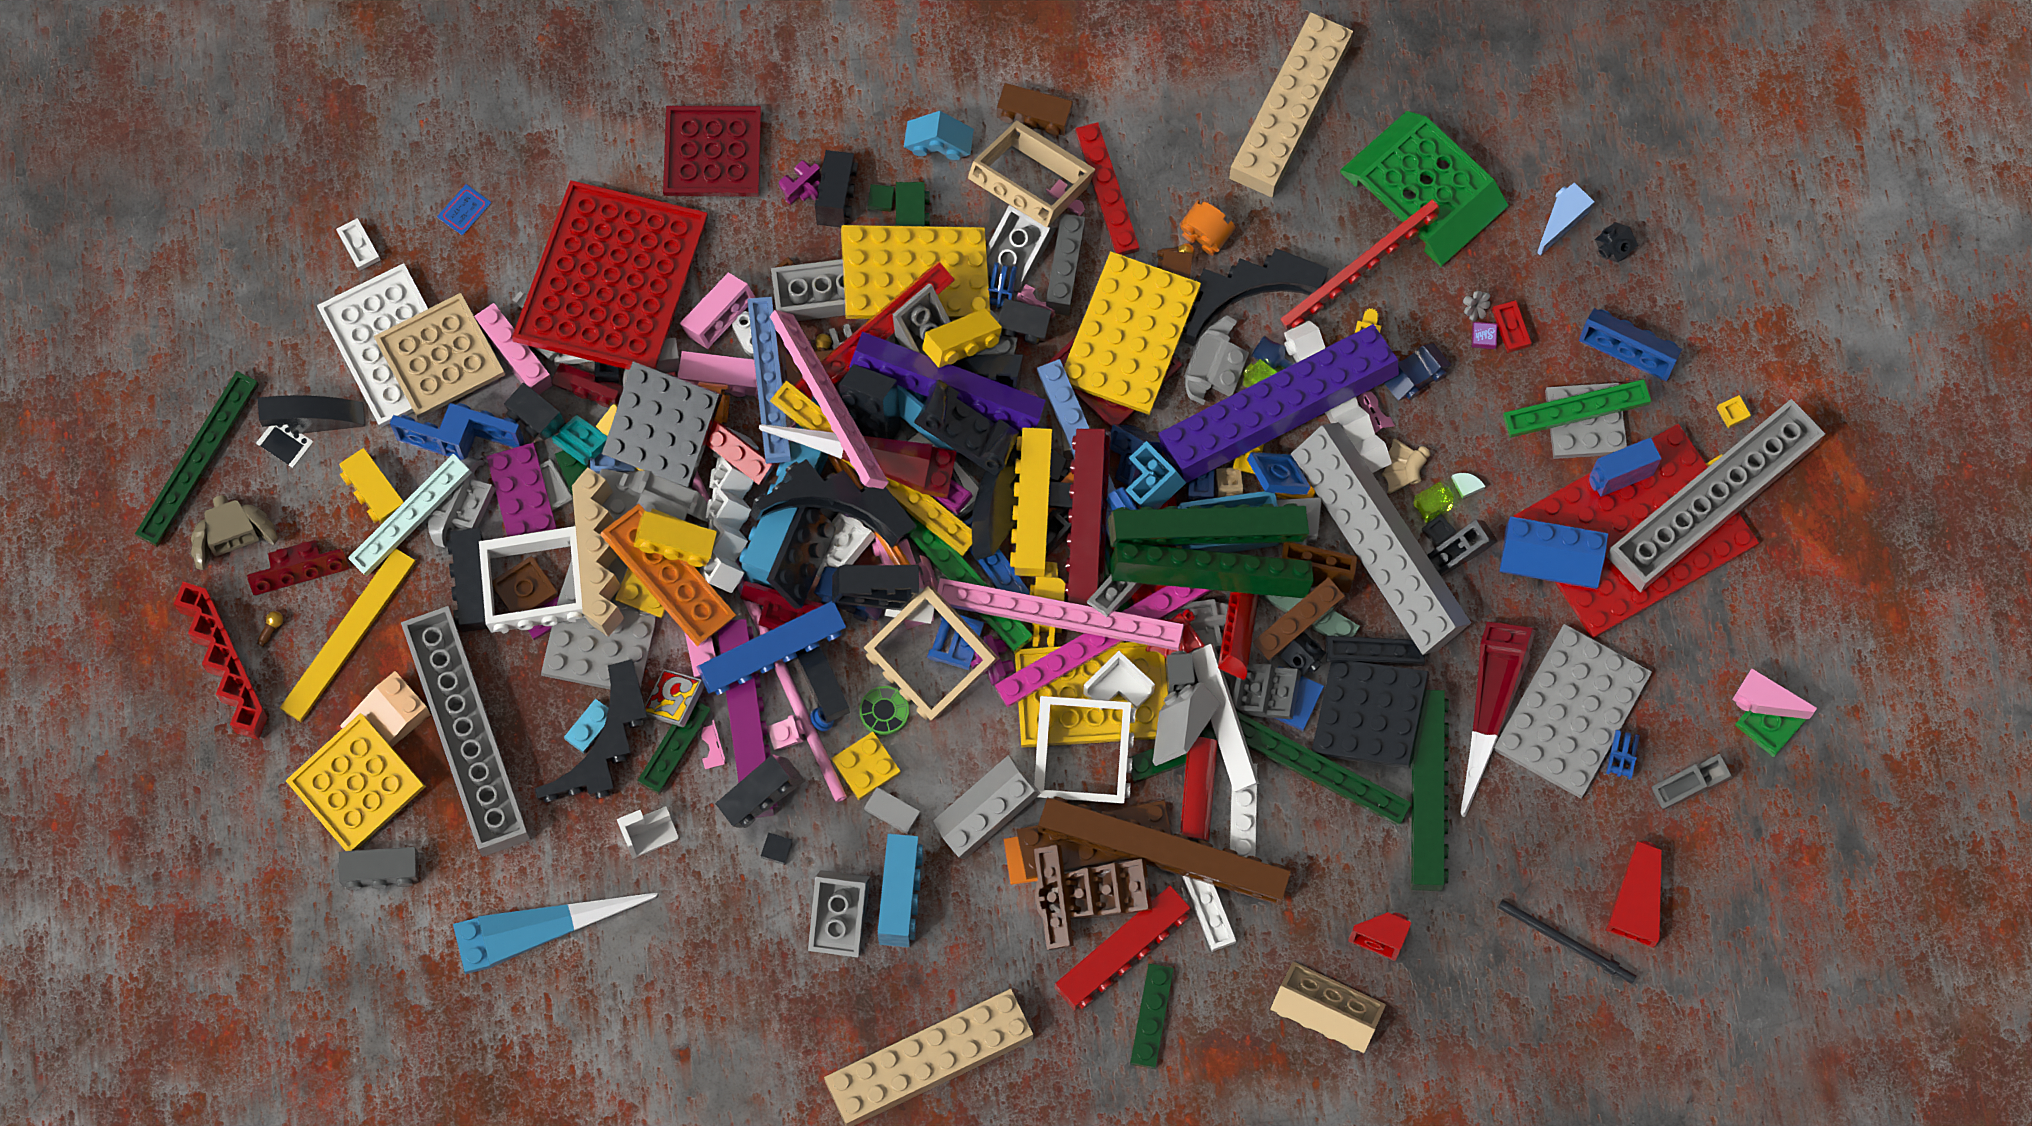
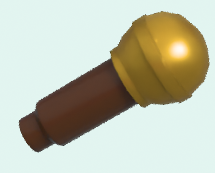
(1186, 248)
(823, 342)
(273, 620)

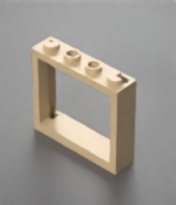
(1043, 152)
(959, 625)

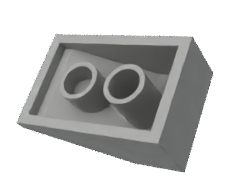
(1017, 243)
(917, 317)
(1182, 721)
(838, 913)

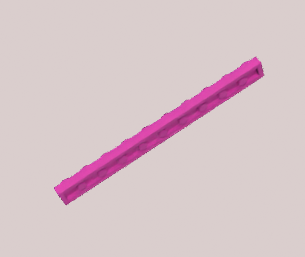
(1089, 646)

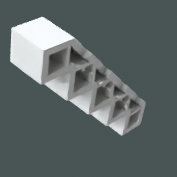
(1356, 423)
(726, 516)

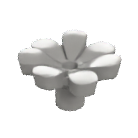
(1476, 305)

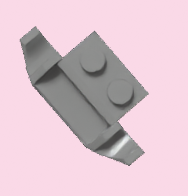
(1214, 362)
(665, 495)
(462, 507)
(1208, 621)

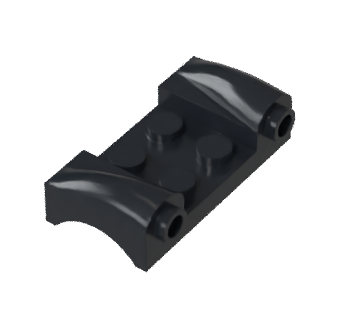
(966, 429)

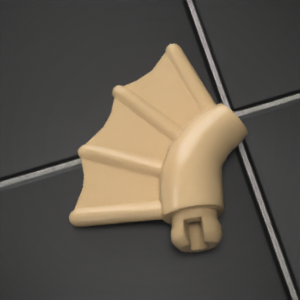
(1405, 465)

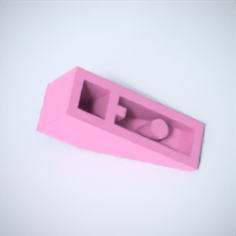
(1769, 698)

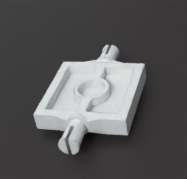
(847, 542)

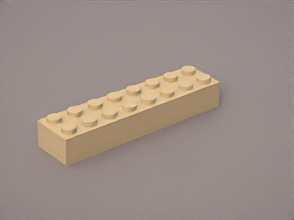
(1291, 105)
(929, 1058)

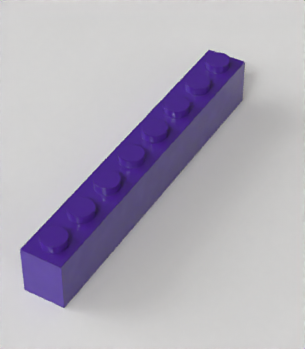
(919, 373)

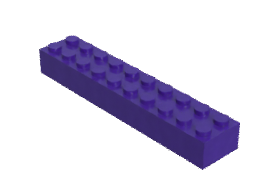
(1279, 403)

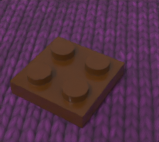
(524, 587)

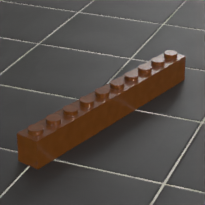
(1164, 851)

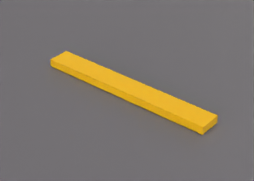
(347, 635)

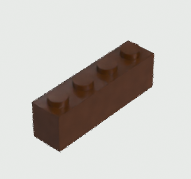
(1299, 619)

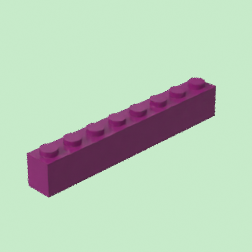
(745, 709)

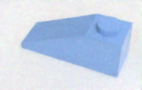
(1569, 209)

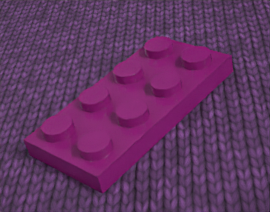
(521, 491)

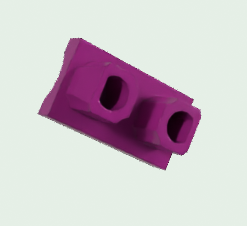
(804, 186)
(999, 669)

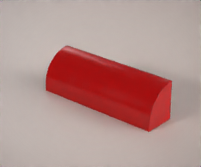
(1238, 633)
(1199, 789)

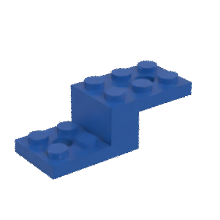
(457, 431)

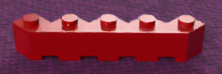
(222, 660)

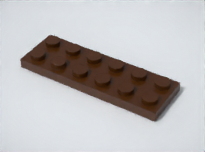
(1079, 856)

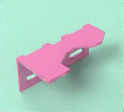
(1058, 190)
(1028, 298)
(1384, 421)
(928, 573)
(714, 757)

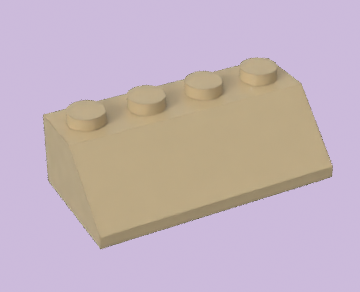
(1328, 1007)

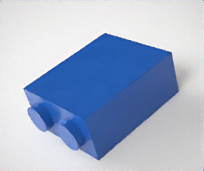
(1624, 467)

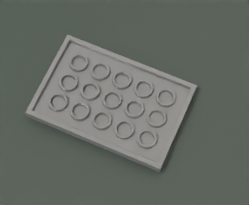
(1572, 711)

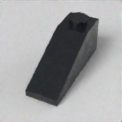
(1462, 547)

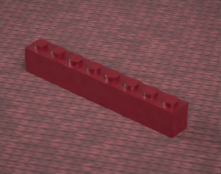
(1088, 514)

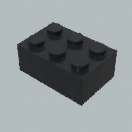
(871, 402)

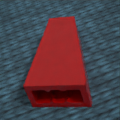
(1638, 899)

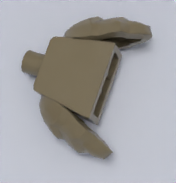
(229, 528)

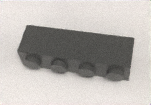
(1065, 263)

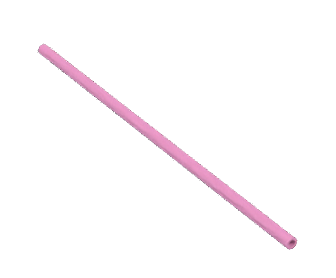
(790, 688)

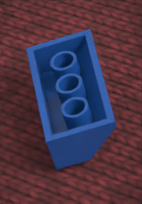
(1630, 344)
(1553, 552)

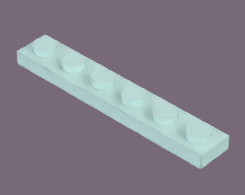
(410, 514)

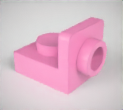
(786, 733)

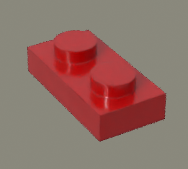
(1511, 326)

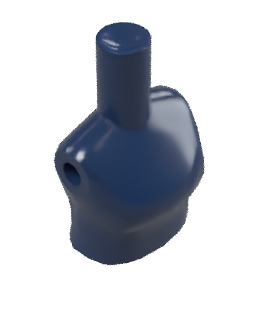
(1271, 353)

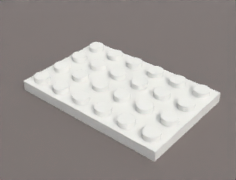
(355, 320)

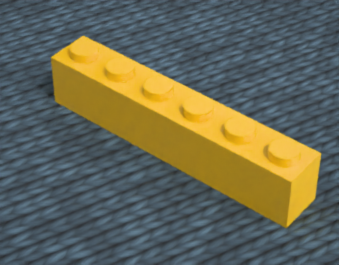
(1033, 502)

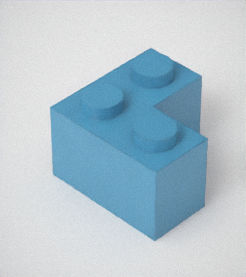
(940, 134)
(1158, 478)

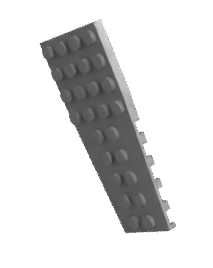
(581, 651)

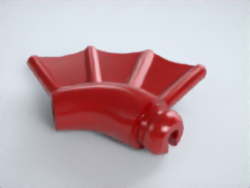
(1189, 639)

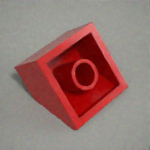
(1382, 934)

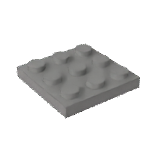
(1587, 437)

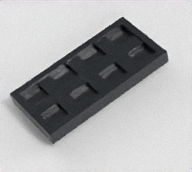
(801, 555)

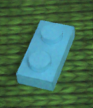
(588, 727)

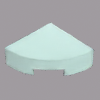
(1467, 484)

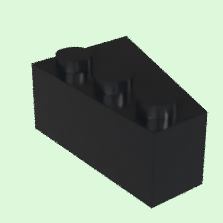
(836, 189)
(999, 368)
(875, 585)
(759, 791)

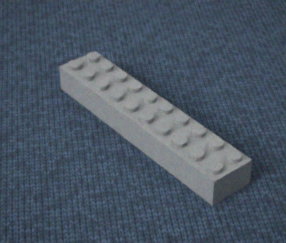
(1715, 495)
(1380, 538)
(465, 731)

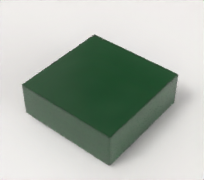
(880, 197)

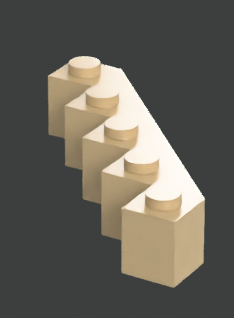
(594, 553)

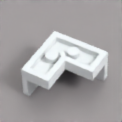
(1120, 677)
(647, 831)

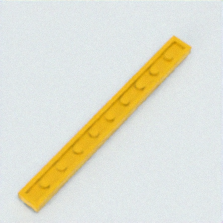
(919, 505)

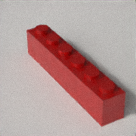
(1122, 948)

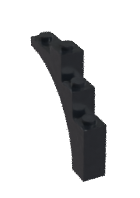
(1246, 279)
(837, 492)
(593, 771)

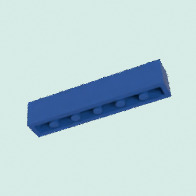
(771, 647)

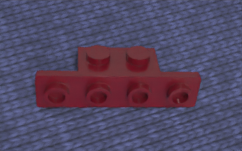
(585, 387)
(295, 566)
(775, 609)

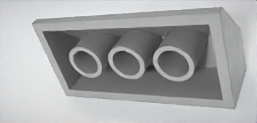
(810, 289)
(986, 808)

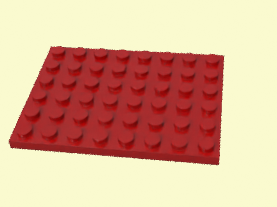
(610, 277)
(1619, 514)

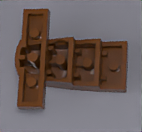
(1085, 893)

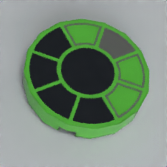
(884, 711)

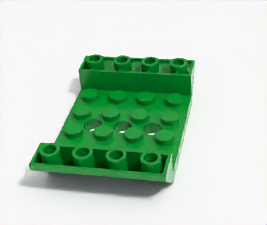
(1463, 192)

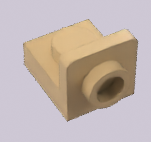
(1229, 482)

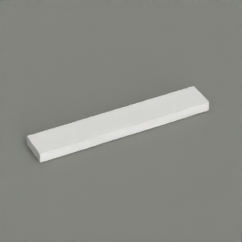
(1225, 720)

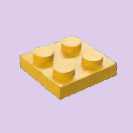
(866, 766)

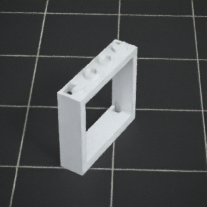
(525, 544)
(1125, 763)

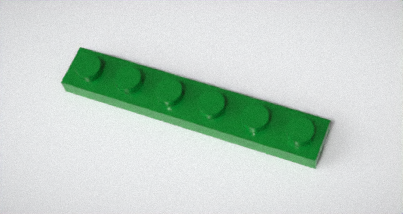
(1576, 408)

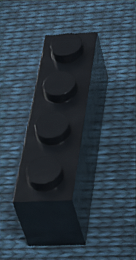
(468, 579)

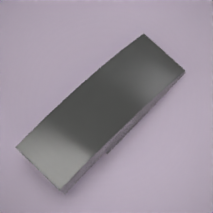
(1692, 782)

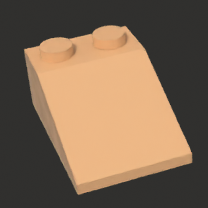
(392, 709)

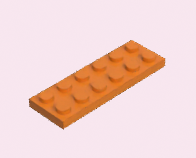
(672, 582)

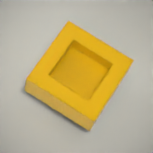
(1733, 411)

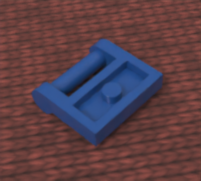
(960, 652)

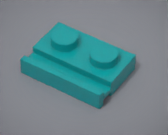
(580, 440)

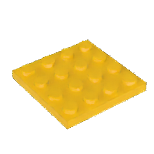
(355, 783)

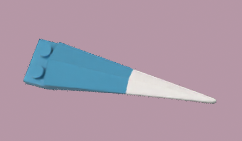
(502, 936)

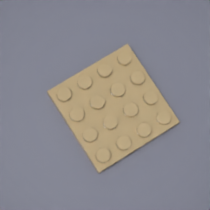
(439, 355)

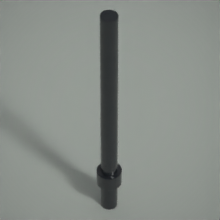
(1611, 966)

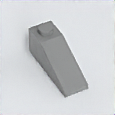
(1112, 595)

